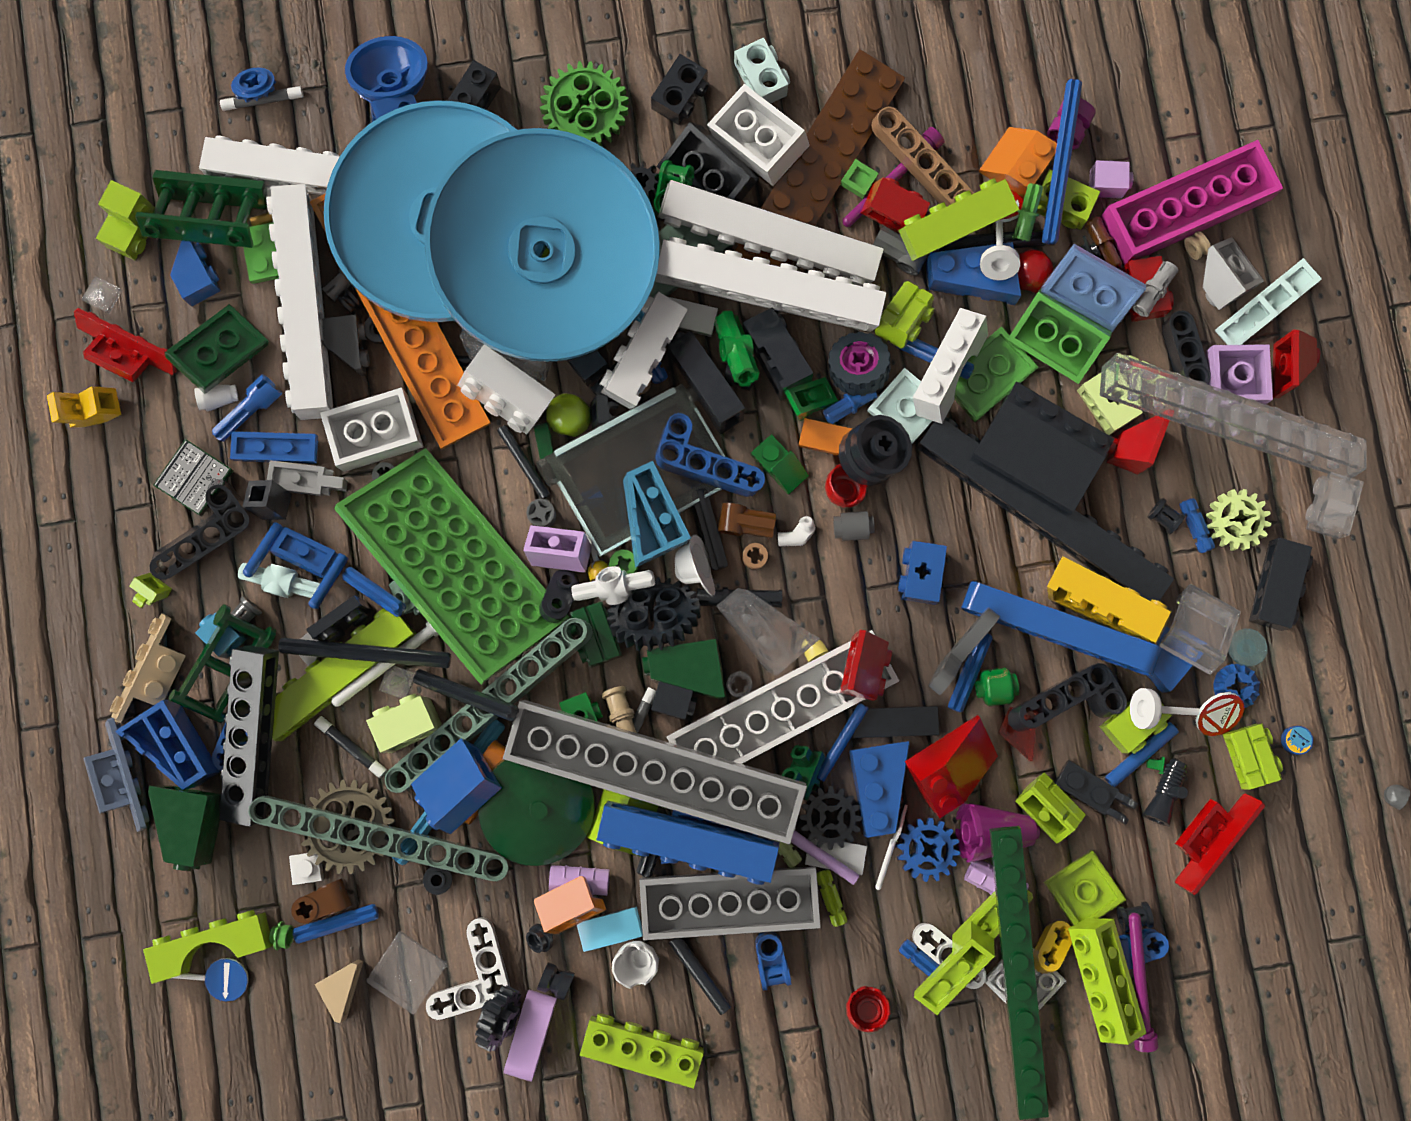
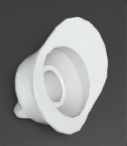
(693, 564)

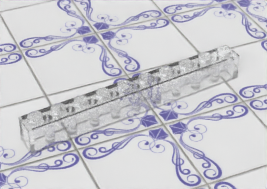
(1232, 416)

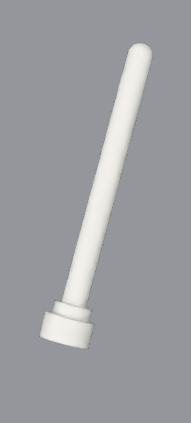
(380, 667)

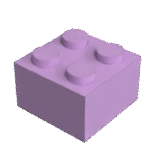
(1241, 370)

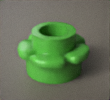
(281, 936)

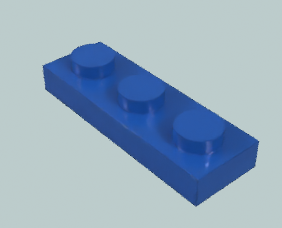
(274, 447)

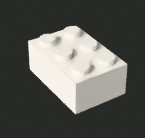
(759, 134)
(505, 390)
(371, 430)

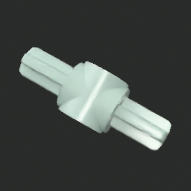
(280, 581)

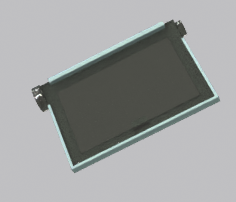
(595, 464)

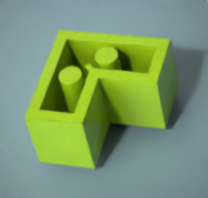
(121, 229)

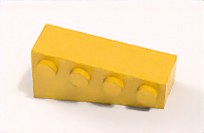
(1107, 602)

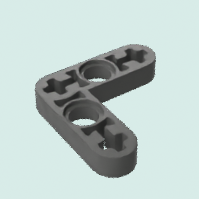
(952, 661)

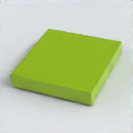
(1084, 889)

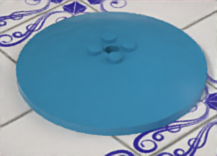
(554, 193)
(383, 196)

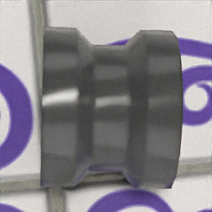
(539, 508)

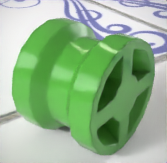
(621, 556)

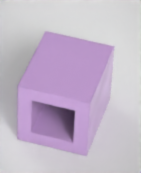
(1111, 178)

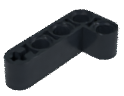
(197, 536)
(1062, 700)

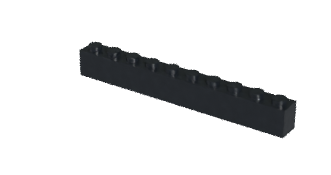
(1072, 532)

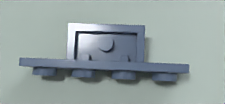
(112, 779)

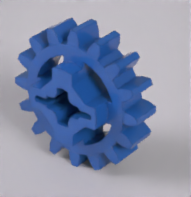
(937, 840)

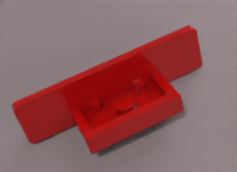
(118, 349)
(1212, 838)

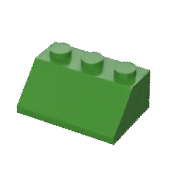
(1059, 336)

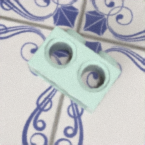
(756, 74)

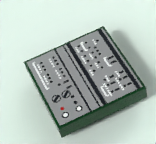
(189, 475)

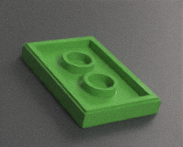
(994, 374)

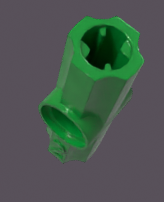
(736, 348)

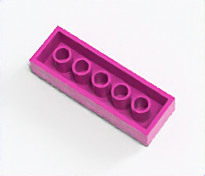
(1191, 202)

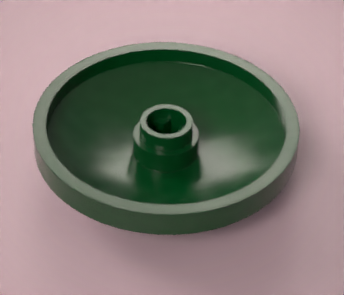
(536, 814)

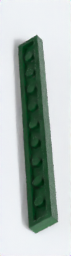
(1019, 972)

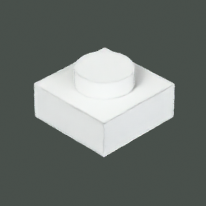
(304, 869)

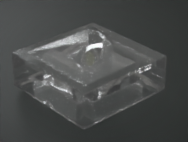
(101, 294)
(397, 682)

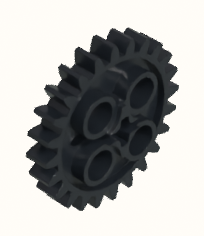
(673, 616)

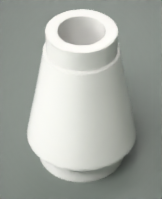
(216, 397)

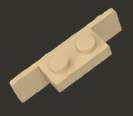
(153, 672)

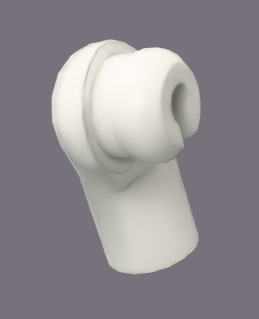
(800, 534)

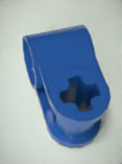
(1160, 946)
(772, 965)

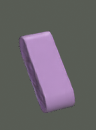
(530, 1035)

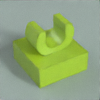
(149, 589)

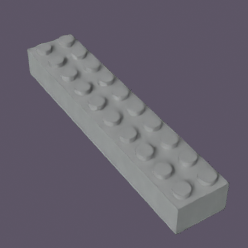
(655, 771)

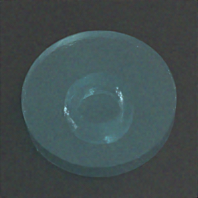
(1248, 647)

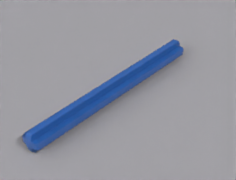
(1062, 161)

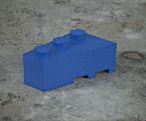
(960, 274)
(171, 743)
(878, 785)

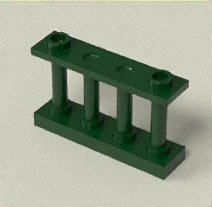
(203, 189)

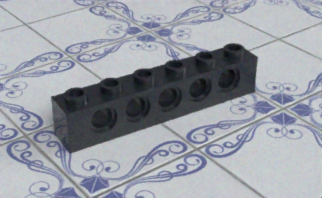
(257, 723)

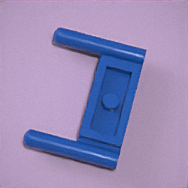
(302, 553)

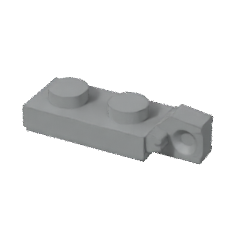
(305, 478)

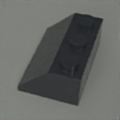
(713, 164)

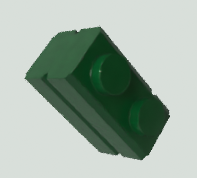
(602, 645)

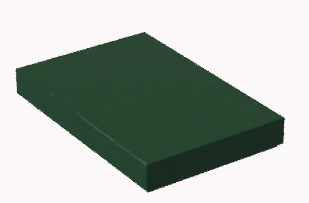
(216, 348)

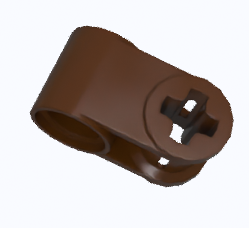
(325, 901)

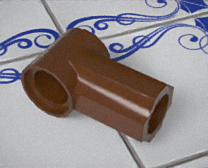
(739, 520)

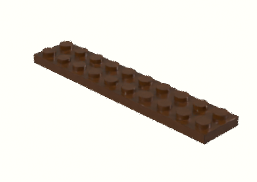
(834, 144)

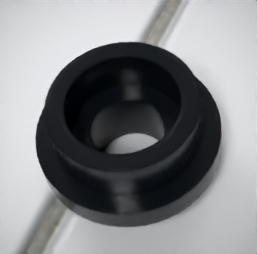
(446, 880)
(538, 939)

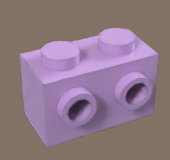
(557, 548)

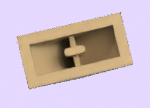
(339, 990)

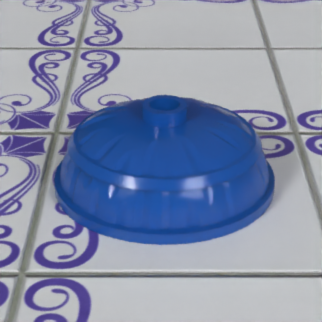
(386, 68)

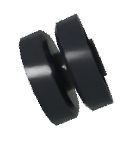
(875, 450)

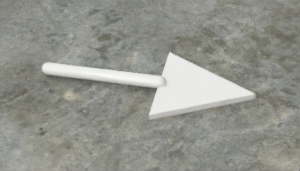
(890, 850)

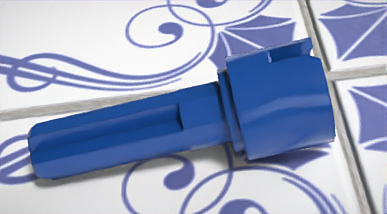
(259, 395)

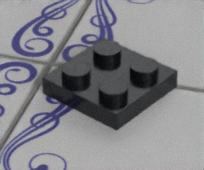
(332, 625)

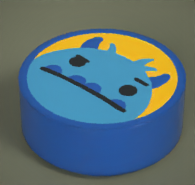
(1297, 740)

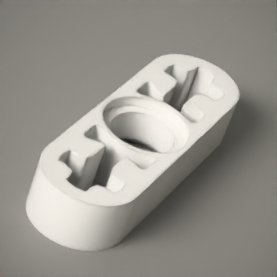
(927, 948)

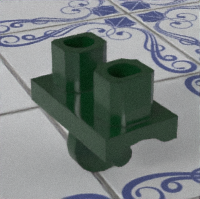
(805, 768)

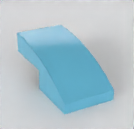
(610, 929)

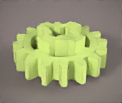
(1239, 530)

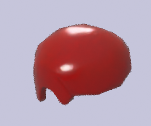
(1034, 270)
(842, 489)
(868, 1009)

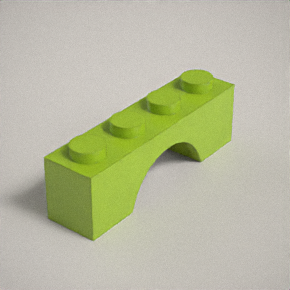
(174, 957)

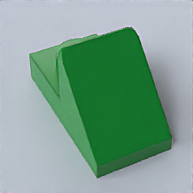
(810, 397)
(780, 464)

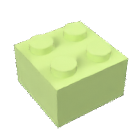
(404, 724)

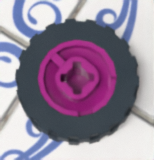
(857, 376)

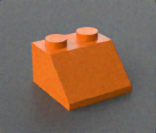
(1019, 158)

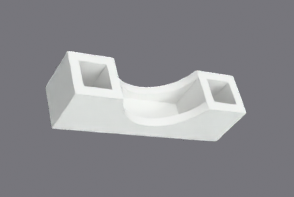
(939, 383)

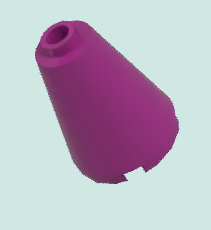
(975, 826)

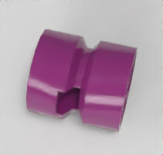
(1084, 118)

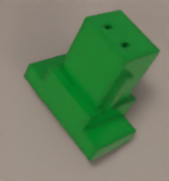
(1156, 764)

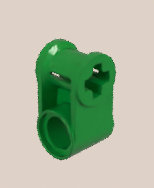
(667, 174)

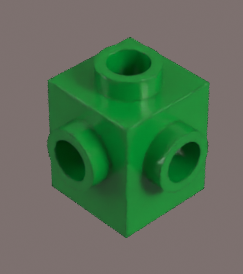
(582, 703)

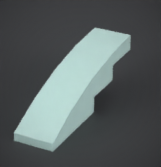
(1268, 304)

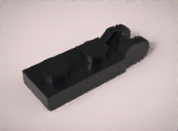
(1092, 791)

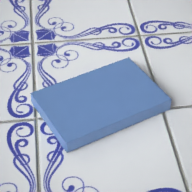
(1093, 287)

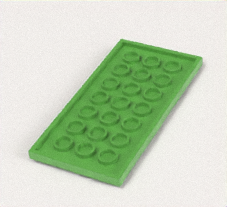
(450, 563)

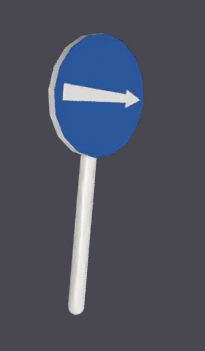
(224, 979)

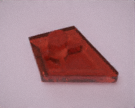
(1021, 741)

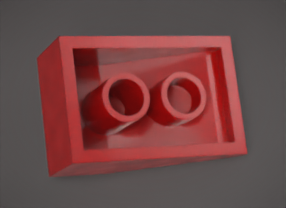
(865, 666)
(953, 766)

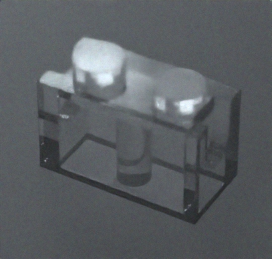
(1334, 505)

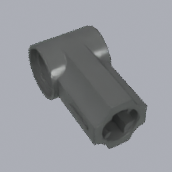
(896, 250)

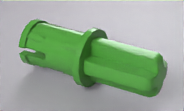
(1028, 213)

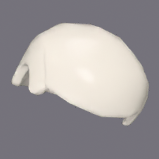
(635, 964)

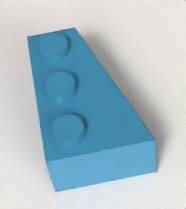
(652, 515)

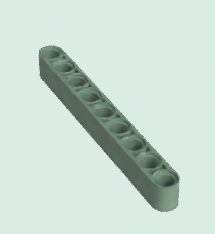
(481, 719)
(364, 840)

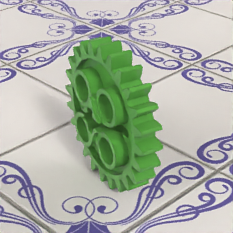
(564, 92)

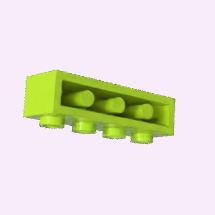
(958, 219)
(1107, 981)
(642, 1051)

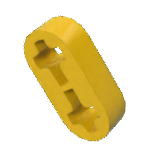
(1047, 943)

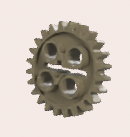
(361, 798)

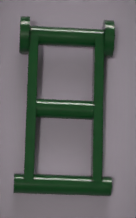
(222, 619)

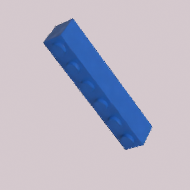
(688, 841)

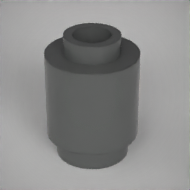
(853, 526)

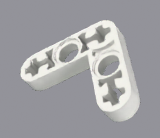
(479, 986)

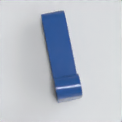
(710, 461)

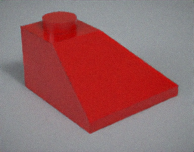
(1293, 361)
(1138, 446)

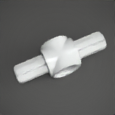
(613, 585)

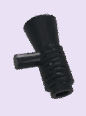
(1167, 792)

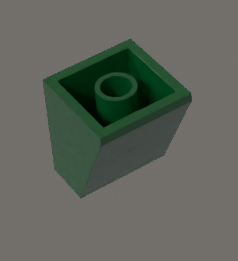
(687, 666)
(185, 825)

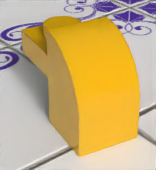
(84, 409)

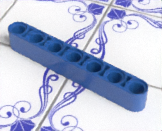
(1063, 629)

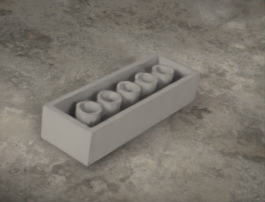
(725, 905)

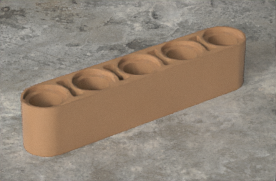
(910, 157)

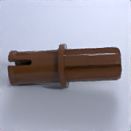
(1103, 241)

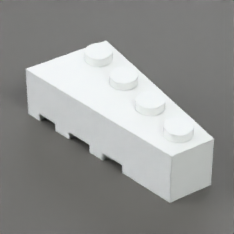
(643, 350)

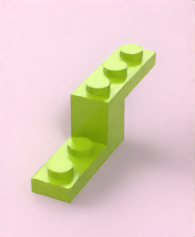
(970, 954)

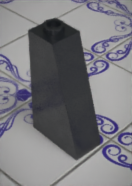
(704, 377)

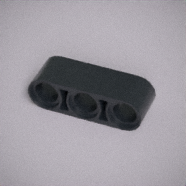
(1188, 339)

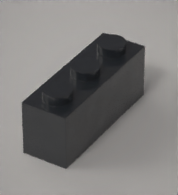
(1281, 584)

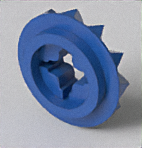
(249, 78)
(1227, 677)

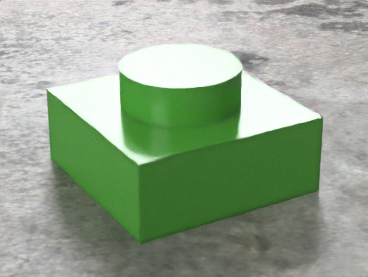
(859, 179)

